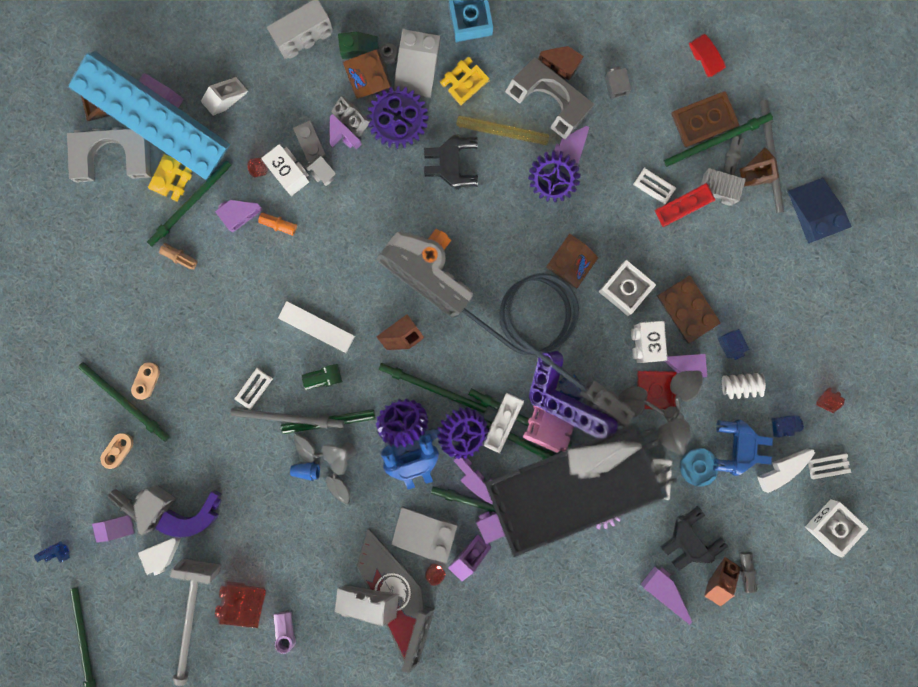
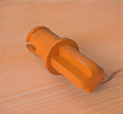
(277, 223)

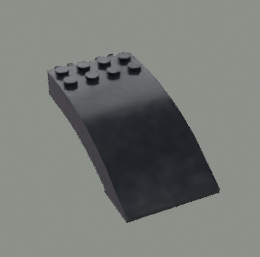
(550, 503)

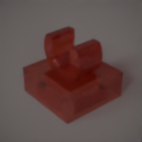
(830, 401)

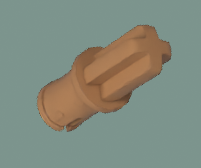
(178, 256)

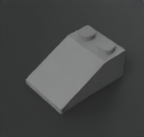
(417, 62)
(598, 459)
(424, 534)

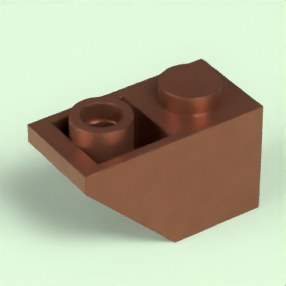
(561, 60)
(400, 335)
(723, 582)

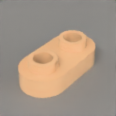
(147, 382)
(117, 450)

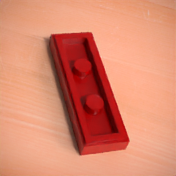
(685, 205)

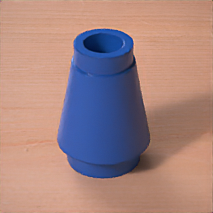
(306, 471)

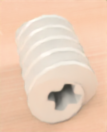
(743, 384)

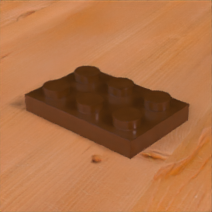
(705, 119)
(688, 309)

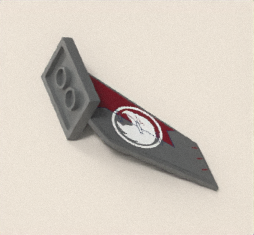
(386, 574)

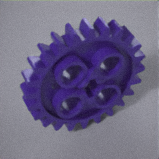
(388, 131)

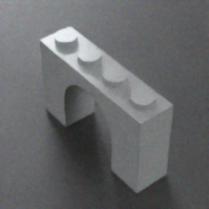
(539, 77)
(84, 145)

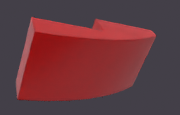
(707, 53)

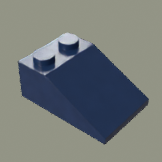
(818, 210)

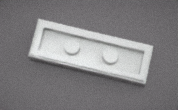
(503, 422)

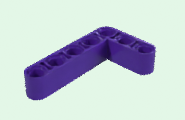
(546, 397)

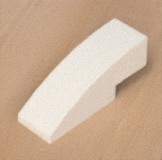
(785, 470)

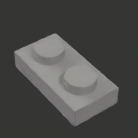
(309, 141)

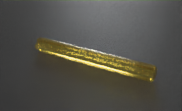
(502, 130)

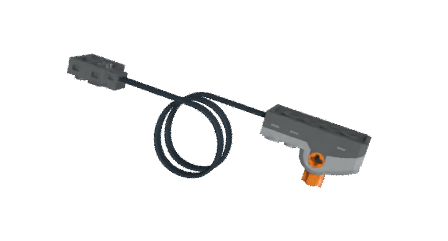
(406, 259)

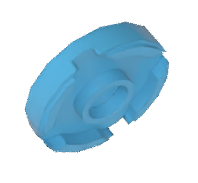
(693, 466)

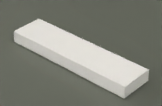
(316, 327)

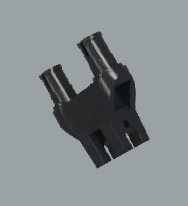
(449, 161)
(689, 542)

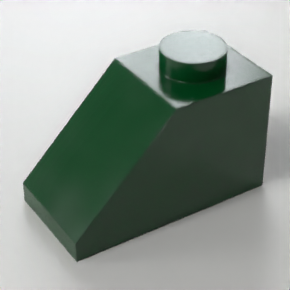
(356, 43)

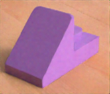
(339, 130)

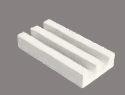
(640, 178)
(263, 375)
(845, 463)

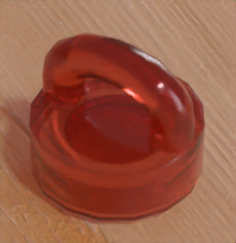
(257, 167)
(435, 574)

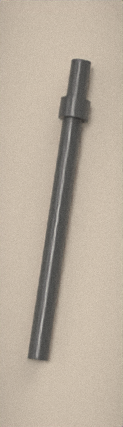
(771, 148)
(323, 421)

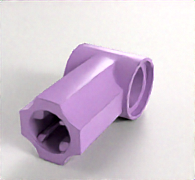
(284, 629)

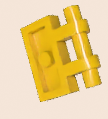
(468, 85)
(165, 175)

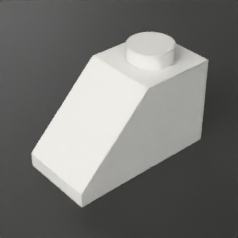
(223, 95)
(159, 556)

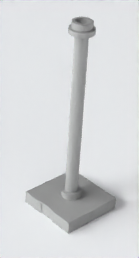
(196, 572)

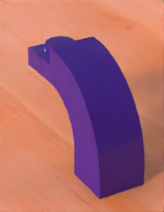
(180, 526)

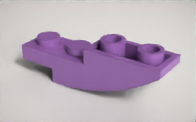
(473, 479)

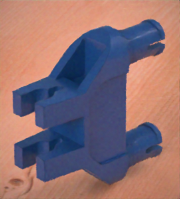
(744, 448)
(413, 463)

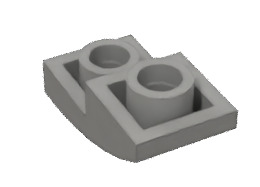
(351, 116)

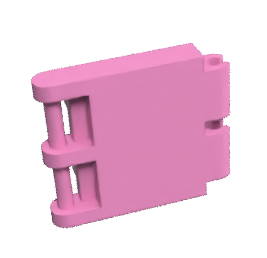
(549, 431)

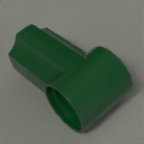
(325, 377)

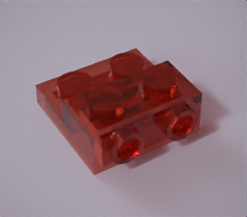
(240, 605)

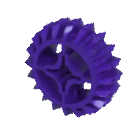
(561, 178)
(414, 420)
(457, 429)

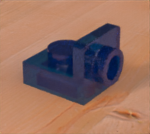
(57, 550)

